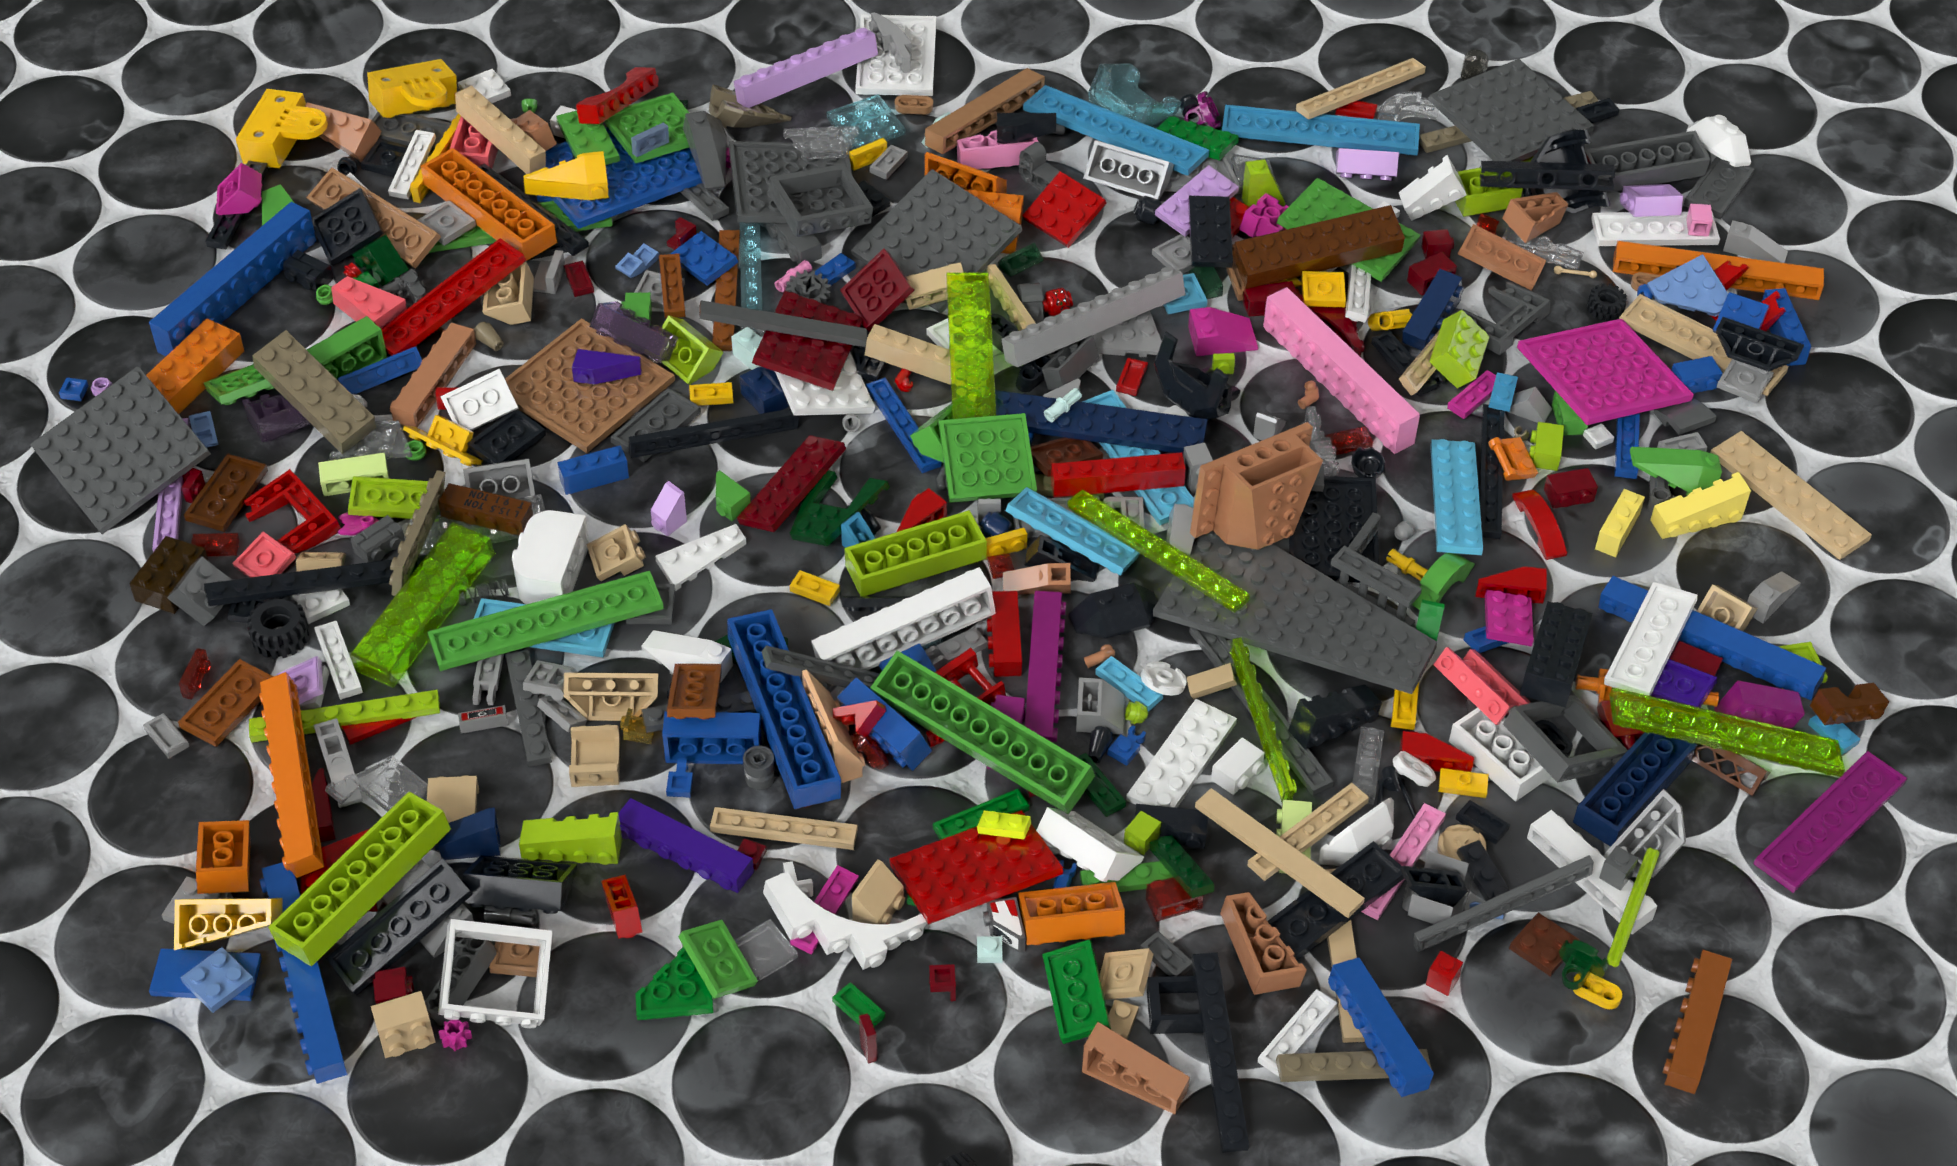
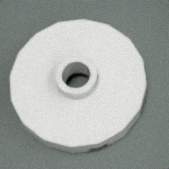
(1163, 679)

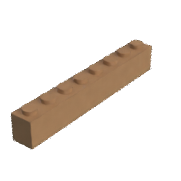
(983, 111)

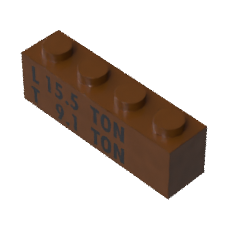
(485, 509)

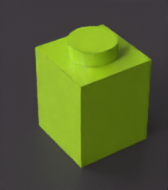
(1141, 832)

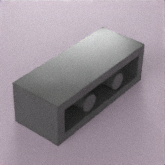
(1070, 363)

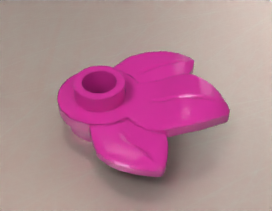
(355, 524)

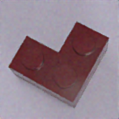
(392, 984)

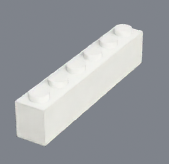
(1566, 846)

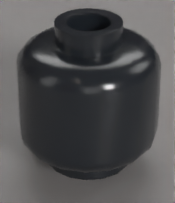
(1145, 210)

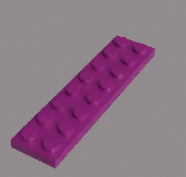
(1830, 821)

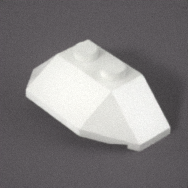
(1722, 139)
(1373, 826)

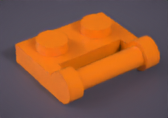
(1513, 458)

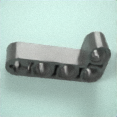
(1034, 167)
(467, 969)

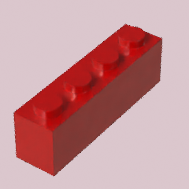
(1005, 635)

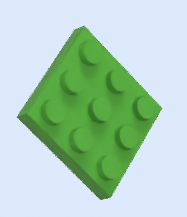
(237, 384)

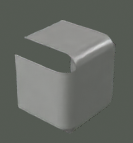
(1430, 910)

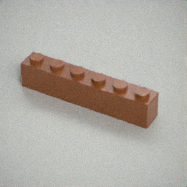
(1698, 1021)

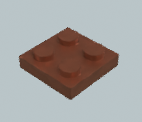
(1541, 943)

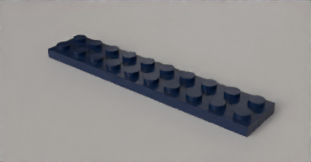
(1106, 423)

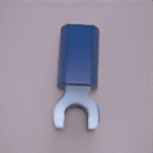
(1066, 878)

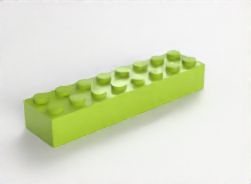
(359, 878)

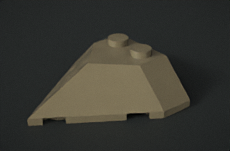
(726, 108)

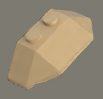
(610, 694)

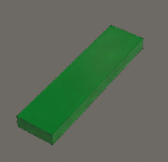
(969, 818)

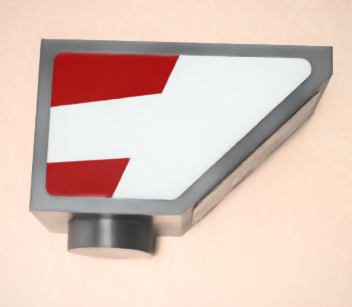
(1005, 921)

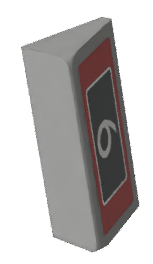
(483, 719)

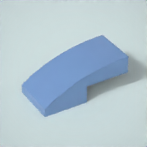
(638, 262)
(203, 428)

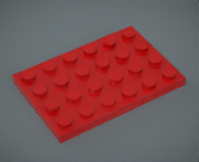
(972, 870)

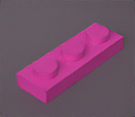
(1473, 395)

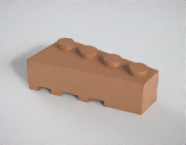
(1133, 1069)

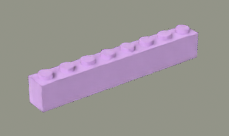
(805, 67)

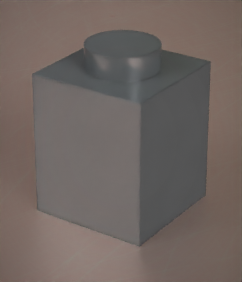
(1618, 868)

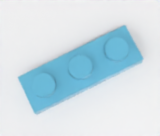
(1128, 683)

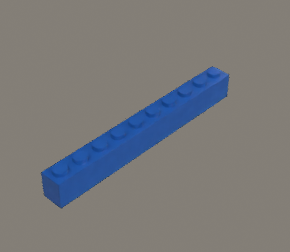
(1733, 645)
(308, 990)

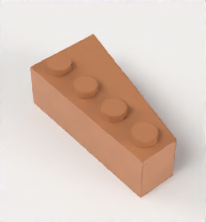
(349, 132)
(1261, 952)

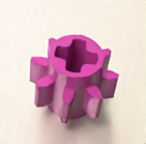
(455, 1034)

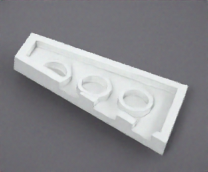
(691, 558)

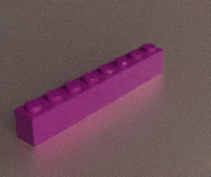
(1044, 664)

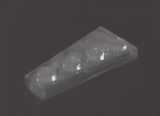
(1544, 248)

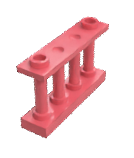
(1480, 683)

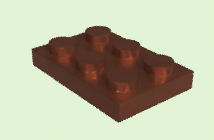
(1063, 451)

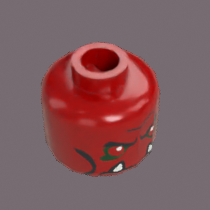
(1056, 301)

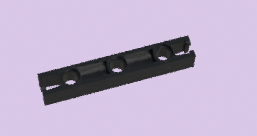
(1563, 175)

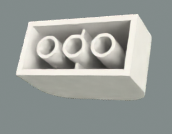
(549, 555)

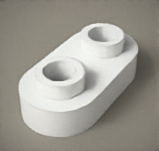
(1414, 769)

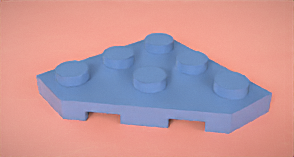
(1691, 287)

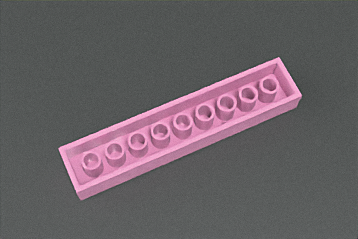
(1341, 370)

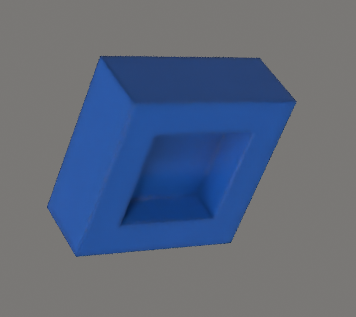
(73, 389)

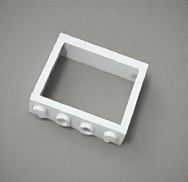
(497, 933)

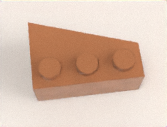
(536, 129)
(1534, 214)

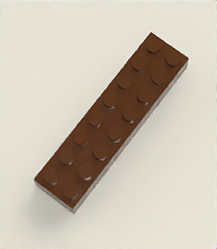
(1318, 246)

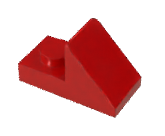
(863, 715)

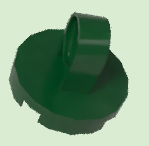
(1581, 959)

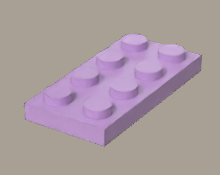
(1206, 183)

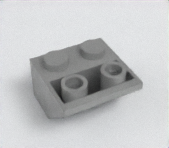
(1099, 706)

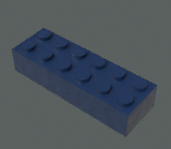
(1632, 785)

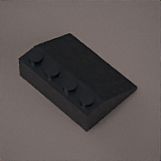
(519, 883)

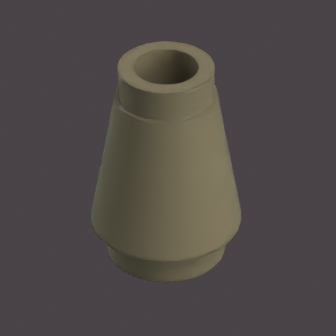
(486, 334)

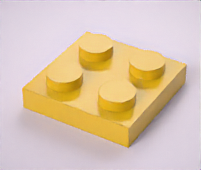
(1323, 289)

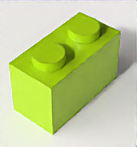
(1547, 445)

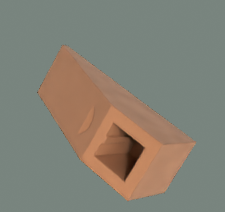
(1045, 577)

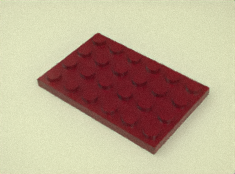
(805, 357)

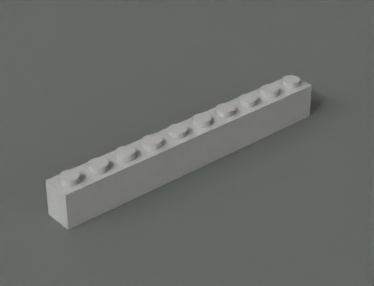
(1093, 316)

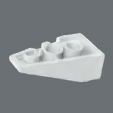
(681, 649)

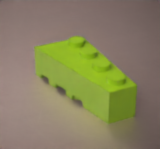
(572, 839)

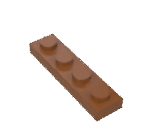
(672, 285)

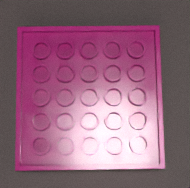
(1604, 371)

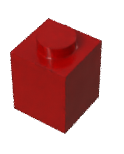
(1444, 973)

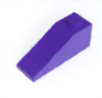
(602, 367)

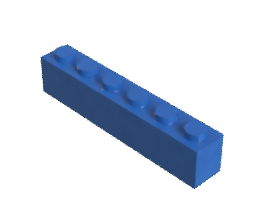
(1380, 1027)

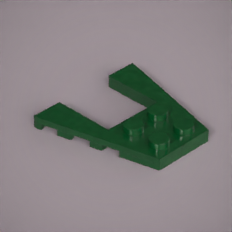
(822, 522)

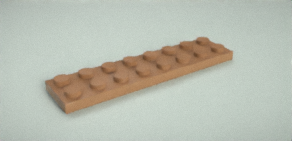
(408, 235)

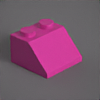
(239, 191)

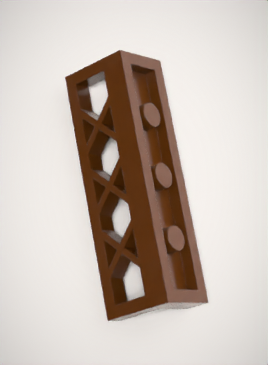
(1738, 760)

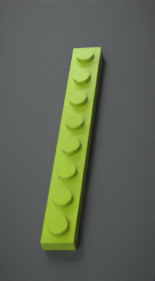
(360, 712)

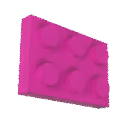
(1508, 618)

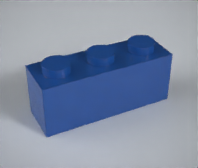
(593, 470)

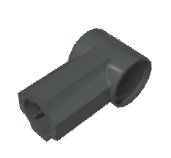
(1658, 492)

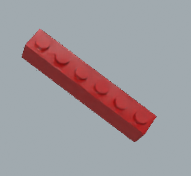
(1118, 474)

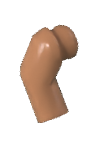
(1311, 395)
(1099, 657)

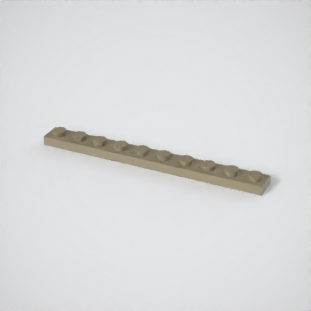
(1454, 136)

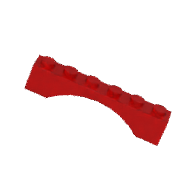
(605, 105)

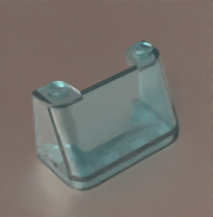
(1117, 91)

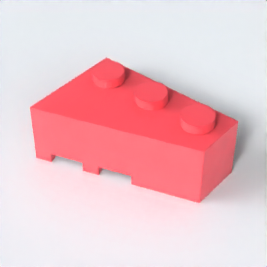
(364, 300)

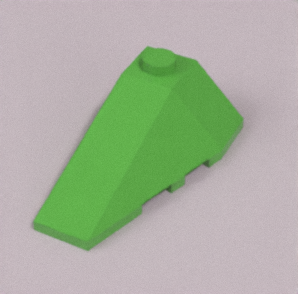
(927, 436)
(1678, 466)

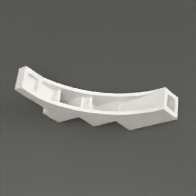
(802, 916)

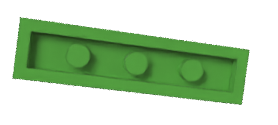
(1135, 879)

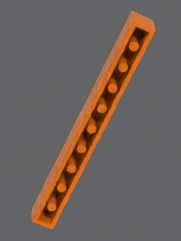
(1761, 275)
(291, 776)

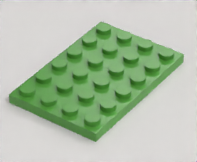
(1326, 202)

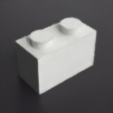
(1238, 766)

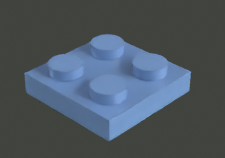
(217, 979)

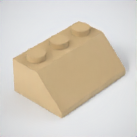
(511, 297)

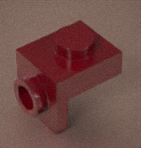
(193, 484)

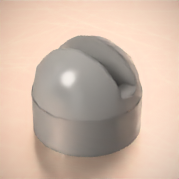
(856, 422)
(1403, 531)

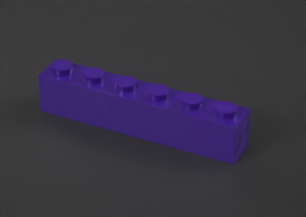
(685, 846)

